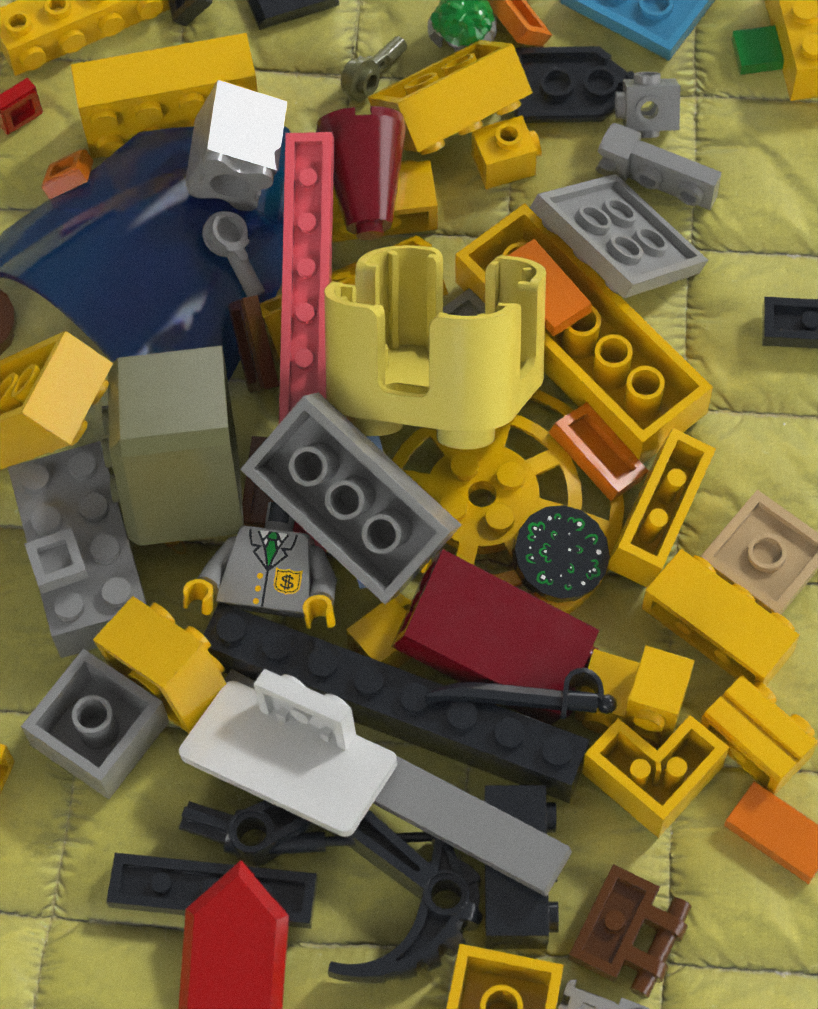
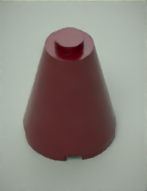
(366, 166)

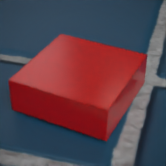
(19, 106)

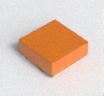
(67, 173)

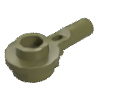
(362, 75)

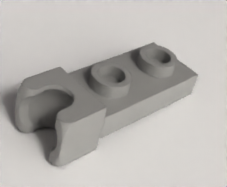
(656, 167)

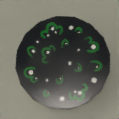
(560, 553)

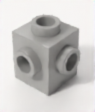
(660, 115)

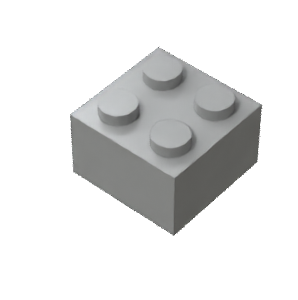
(95, 723)

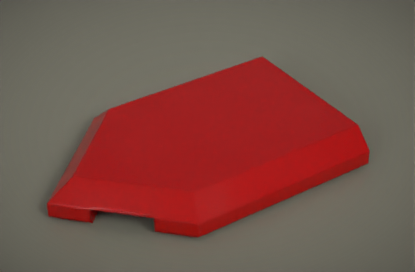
(234, 946)

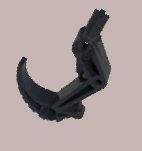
(434, 930)

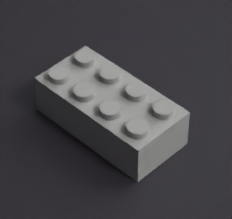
(76, 493)
(350, 497)

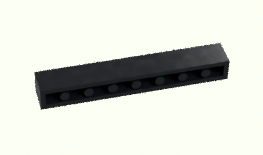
(396, 703)

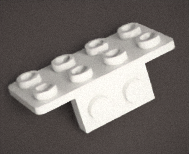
(291, 750)

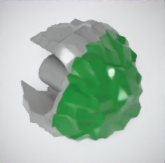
(462, 23)

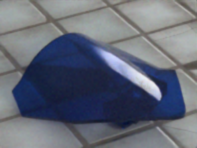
(132, 255)

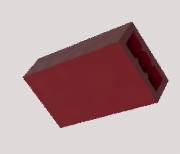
(492, 632)

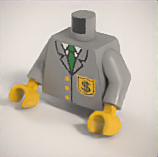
(268, 573)

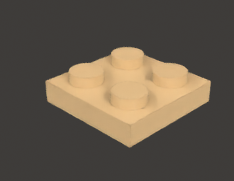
(766, 553)

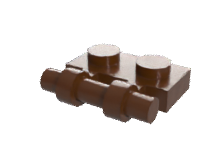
(615, 923)

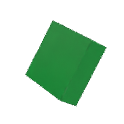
(757, 50)

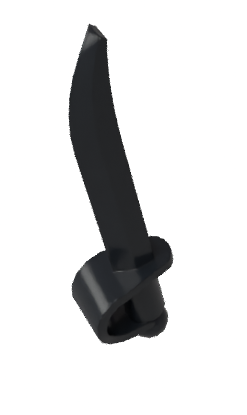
(534, 697)

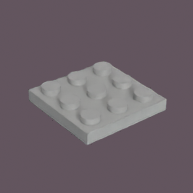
(618, 235)

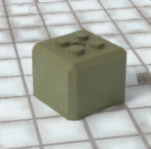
(173, 446)

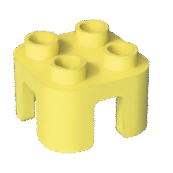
(408, 363)

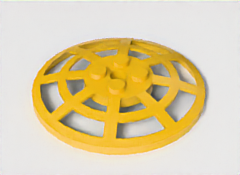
(513, 485)

